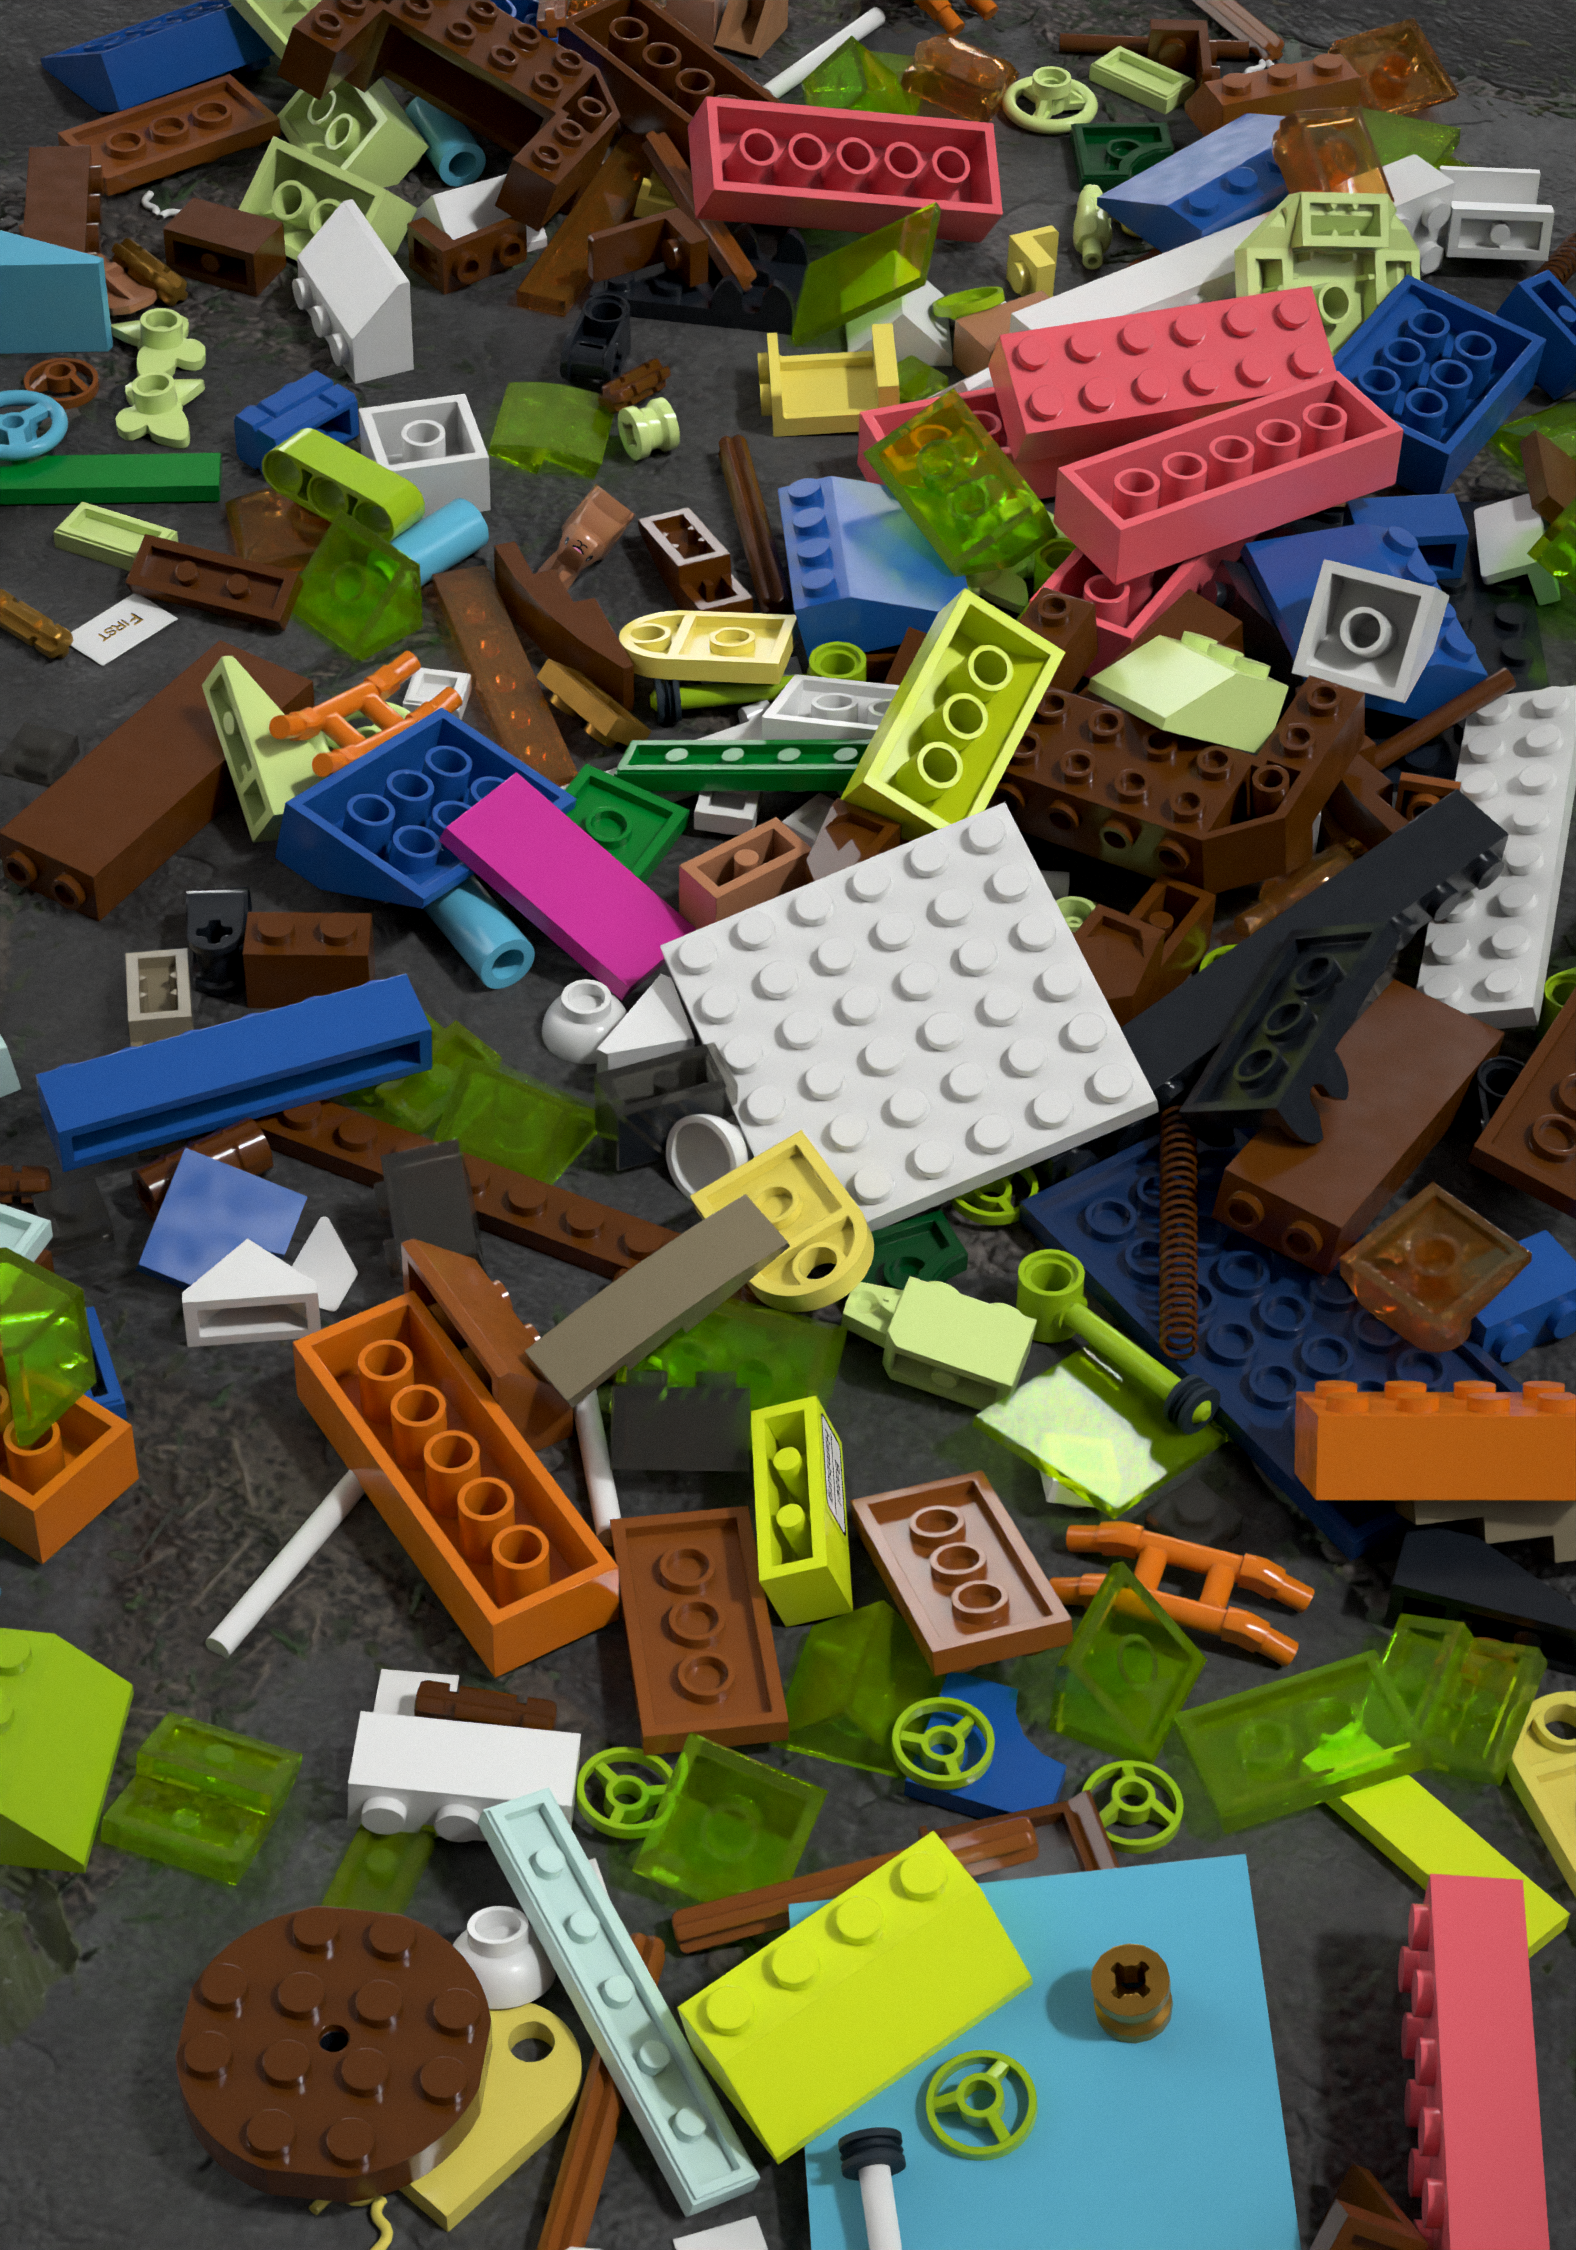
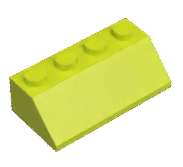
(954, 718)
(854, 1997)

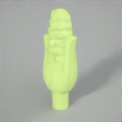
(1091, 228)

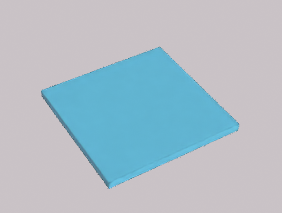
(1129, 2139)

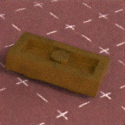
(582, 697)

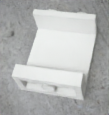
(1497, 214)

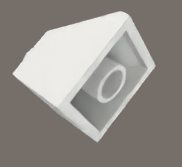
(1369, 631)

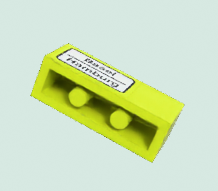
(801, 1512)

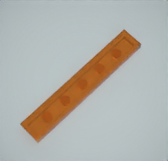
(606, 203)
(502, 672)

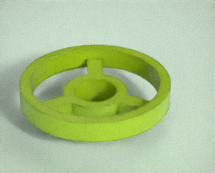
(968, 302)
(994, 1209)
(941, 1734)
(621, 1814)
(1135, 1815)
(989, 2117)

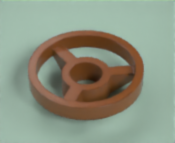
(60, 377)

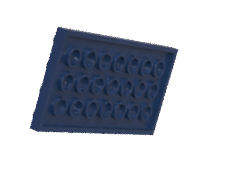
(1261, 1318)

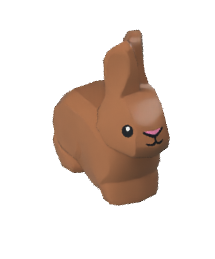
(588, 535)

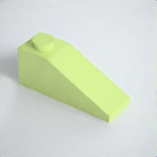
(262, 767)

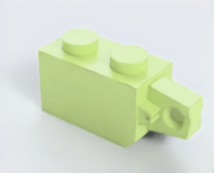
(943, 1339)

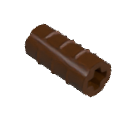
(236, 1145)

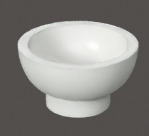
(581, 1021)
(704, 1150)
(506, 1957)

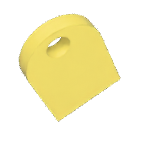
(711, 646)
(813, 1215)
(1545, 1778)
(518, 2114)

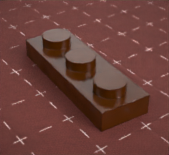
(214, 582)

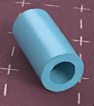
(451, 145)
(444, 538)
(482, 934)

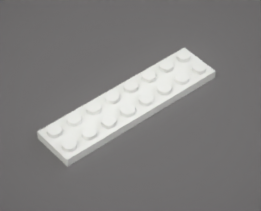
(1498, 940)

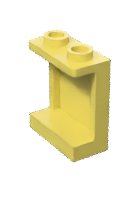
(827, 389)

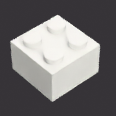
(432, 447)

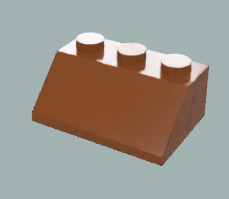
(1277, 91)
(489, 1337)

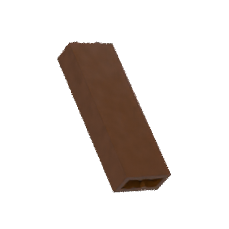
(136, 793)
(1408, 1082)

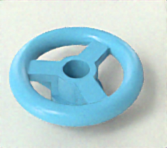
(18, 429)

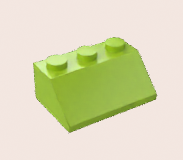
(56, 1748)

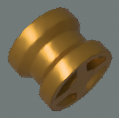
(1132, 2013)

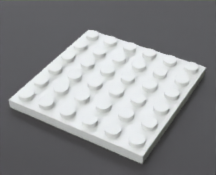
(914, 1020)

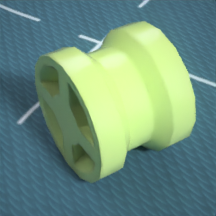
(648, 428)

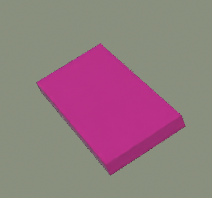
(566, 884)

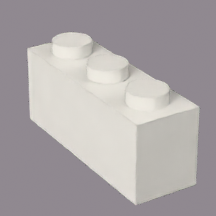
(450, 1770)

